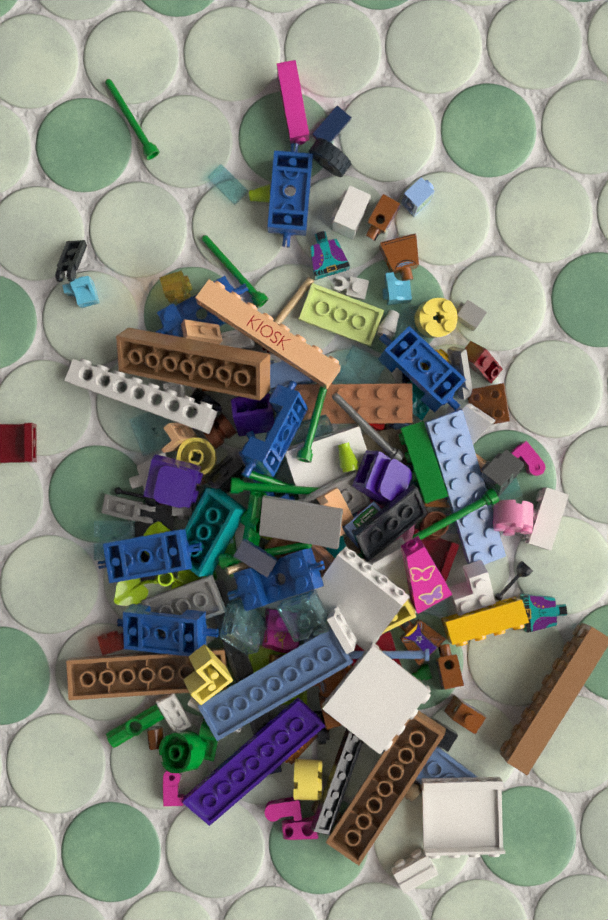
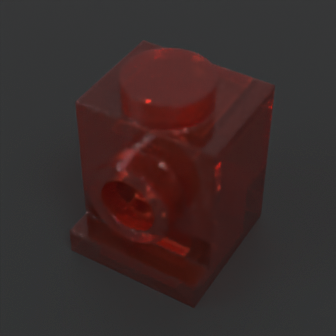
(111, 643)

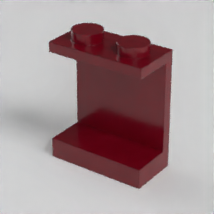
(18, 443)
(442, 553)

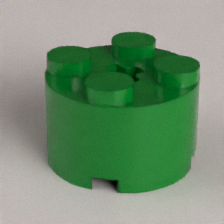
(182, 751)

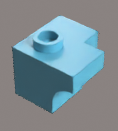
(83, 290)
(396, 291)

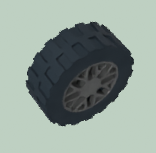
(330, 157)

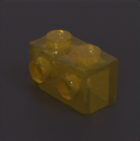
(176, 287)

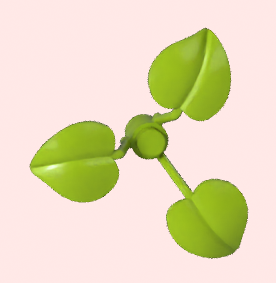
(134, 591)

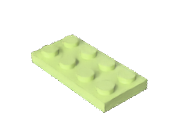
(341, 315)

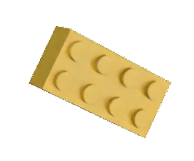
(485, 621)

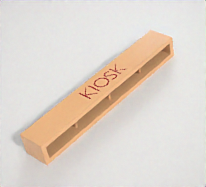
(268, 334)

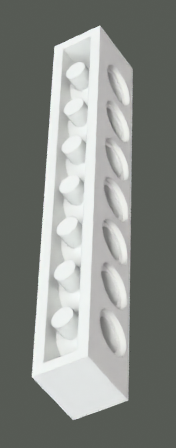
(79, 373)

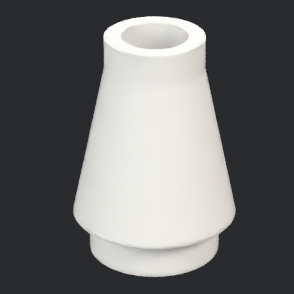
(389, 324)

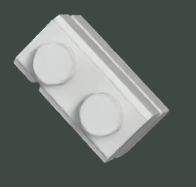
(414, 870)

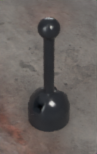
(150, 501)
(522, 571)

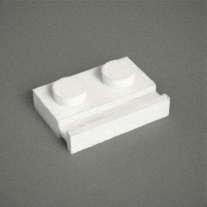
(341, 630)

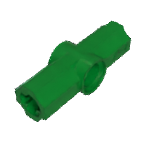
(252, 517)
(125, 731)

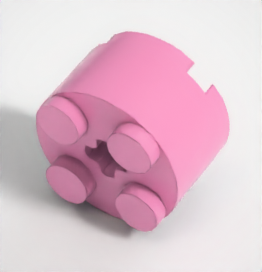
(513, 517)

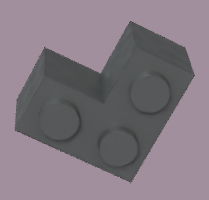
(501, 471)

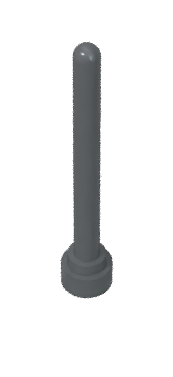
(392, 453)

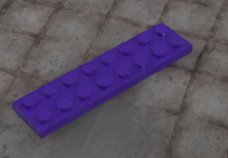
(253, 761)

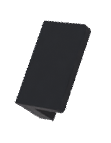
(221, 474)

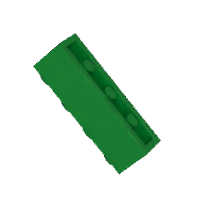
(423, 461)

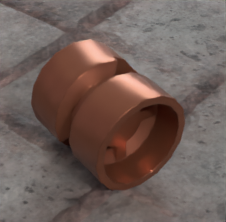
(220, 430)
(430, 519)

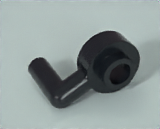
(323, 734)

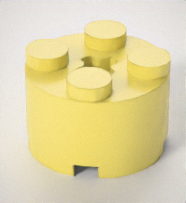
(436, 328)
(200, 446)
(307, 779)

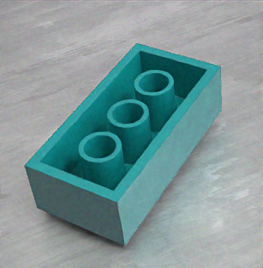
(214, 526)

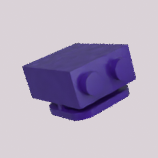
(252, 415)
(381, 477)
(173, 481)

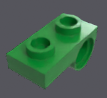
(211, 743)

